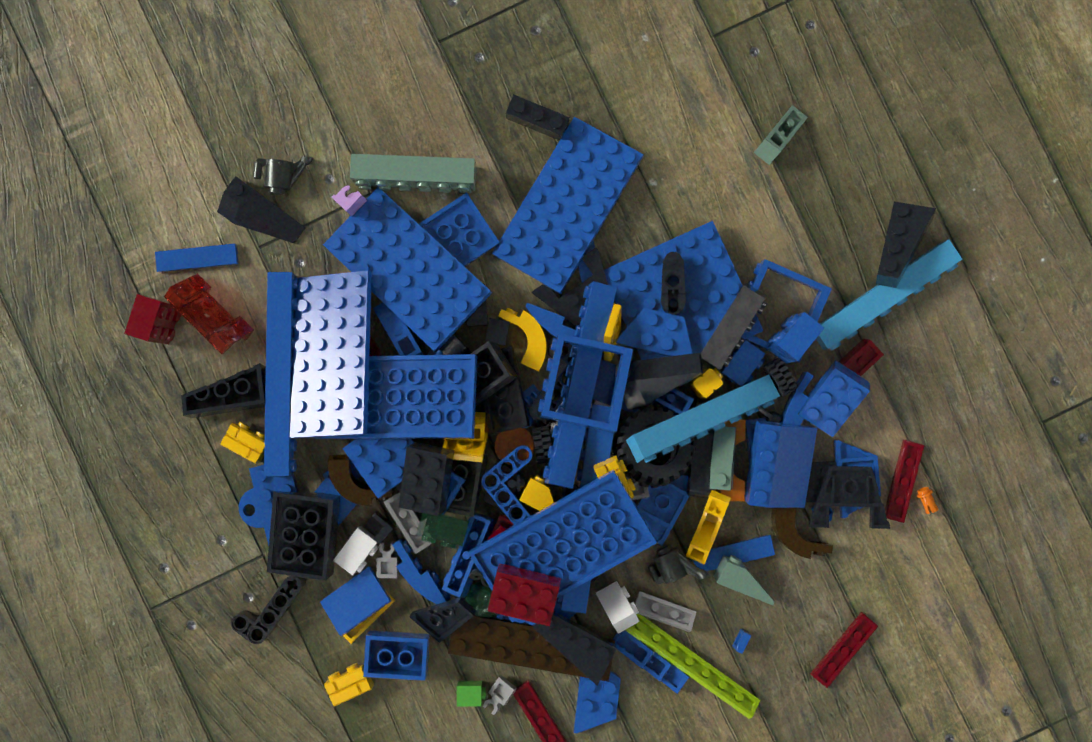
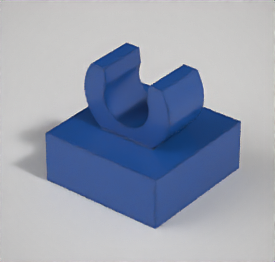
(530, 395)

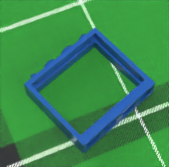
(817, 306)
(619, 389)

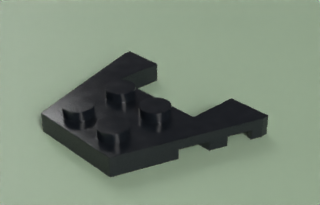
(571, 302)
(849, 488)

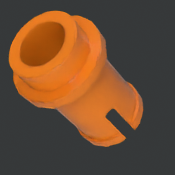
(927, 500)

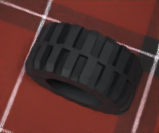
(644, 472)

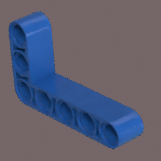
(500, 486)

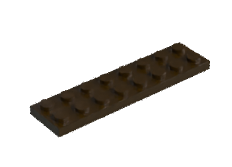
(512, 644)

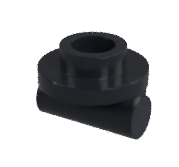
(519, 482)

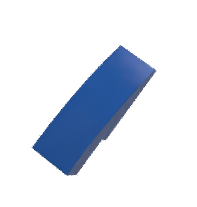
(549, 321)

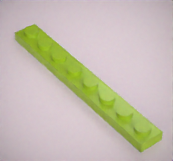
(694, 666)

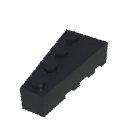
(904, 234)
(733, 325)
(227, 395)
(579, 645)

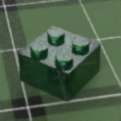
(442, 528)

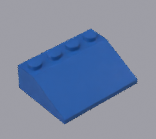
(780, 465)

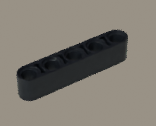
(699, 470)

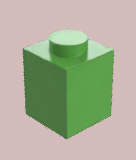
(470, 693)

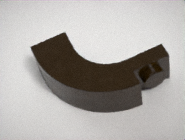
(347, 484)
(784, 527)

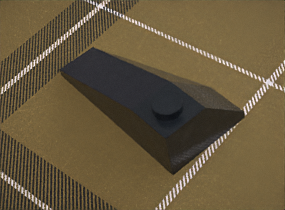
(253, 211)
(657, 376)

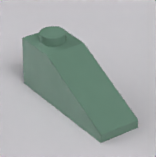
(780, 135)
(723, 459)
(736, 576)

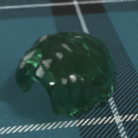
(479, 599)

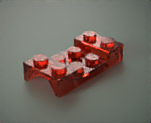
(193, 301)

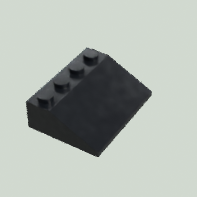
(303, 534)

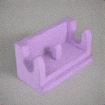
(351, 202)

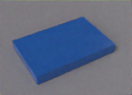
(355, 601)

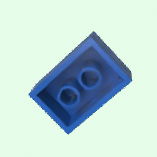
(795, 337)
(834, 398)
(396, 655)

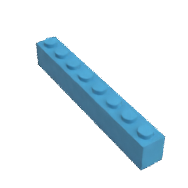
(881, 298)
(702, 418)

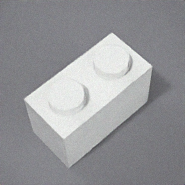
(356, 550)
(617, 607)

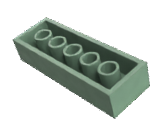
(413, 172)

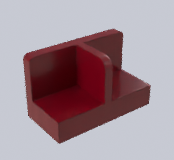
(862, 357)

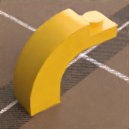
(536, 339)
(708, 527)

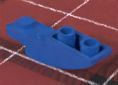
(397, 331)
(423, 582)

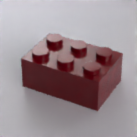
(152, 320)
(524, 594)

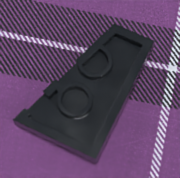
(443, 618)

